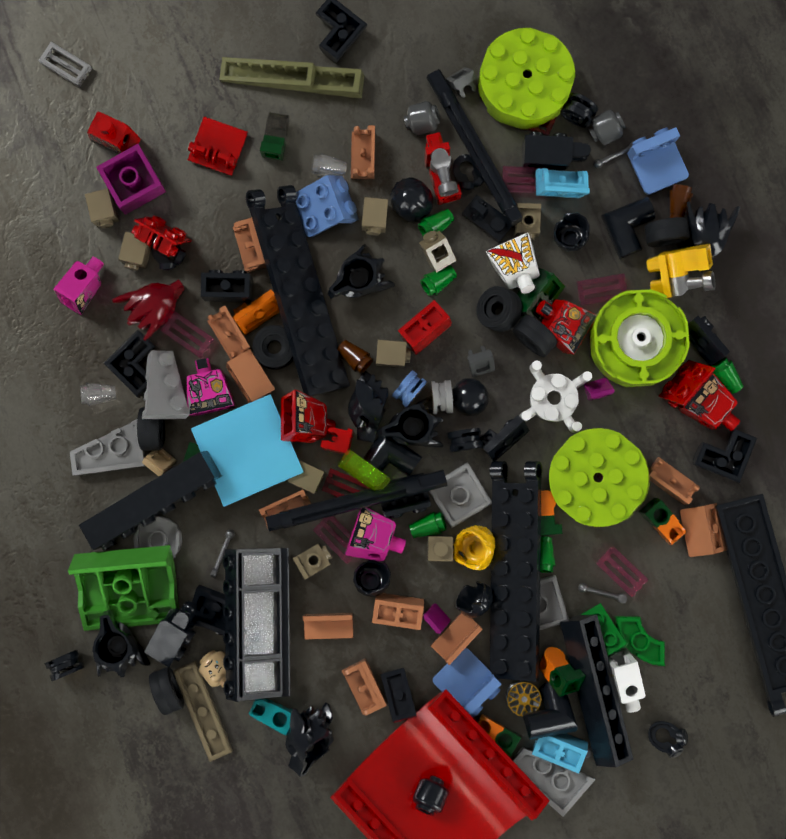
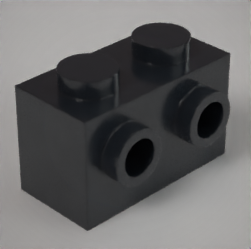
(226, 286)

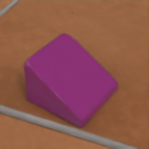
(598, 389)
(436, 618)

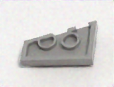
(164, 390)
(109, 453)
(555, 782)

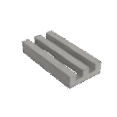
(80, 74)

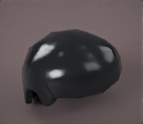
(572, 232)
(470, 397)
(372, 578)
(474, 600)

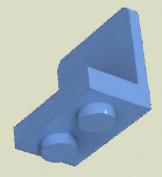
(658, 161)
(325, 205)
(468, 682)

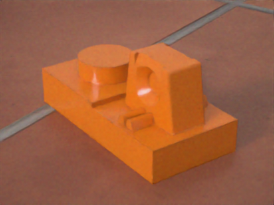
(257, 313)

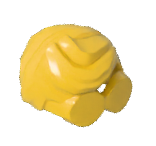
(476, 546)

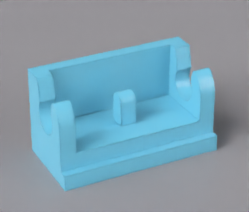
(561, 183)
(562, 750)

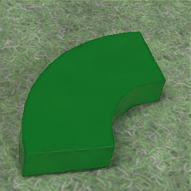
(639, 642)

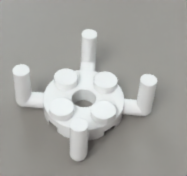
(568, 397)

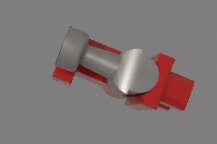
(439, 160)

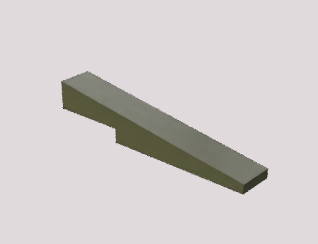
(293, 76)

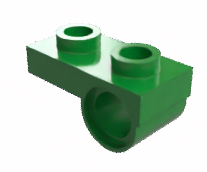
(612, 638)

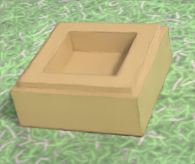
(159, 461)

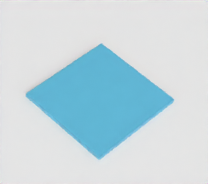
(248, 450)

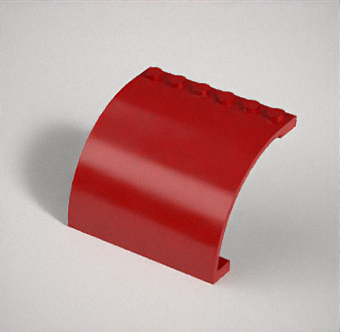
(445, 742)

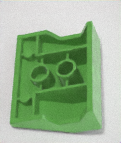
(131, 583)

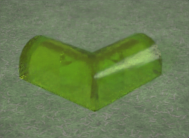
(363, 471)

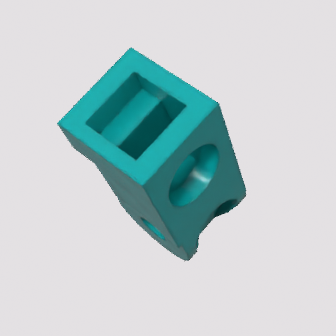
(271, 714)

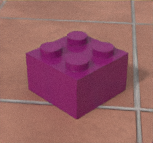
(131, 179)

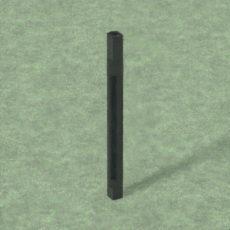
(474, 147)
(356, 501)

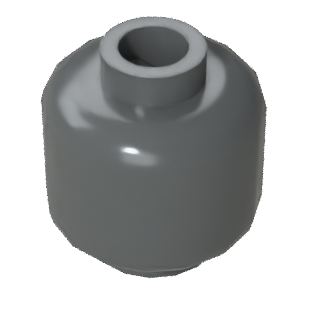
(422, 118)
(607, 127)

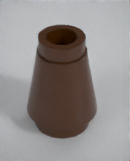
(678, 200)
(355, 356)

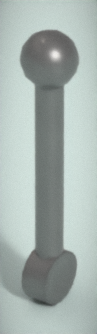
(599, 162)
(229, 535)
(622, 598)

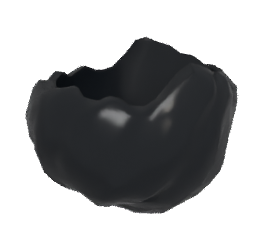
(411, 199)

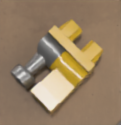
(675, 267)

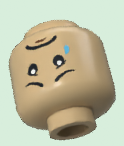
(213, 668)

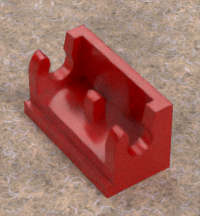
(425, 327)
(342, 442)

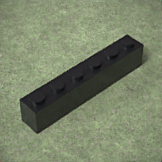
(150, 500)
(598, 691)

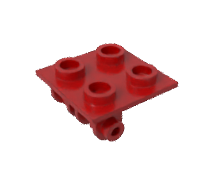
(217, 146)
(167, 237)
(686, 383)

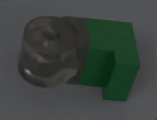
(275, 136)

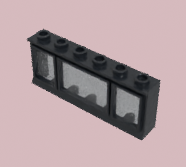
(256, 623)

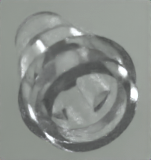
(327, 165)
(97, 393)

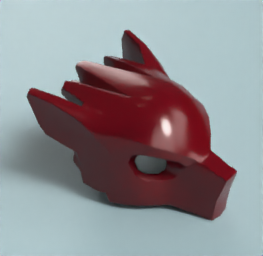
(151, 305)

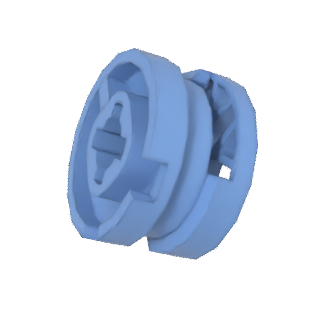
(406, 387)

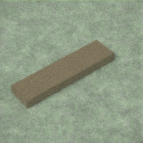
(203, 711)

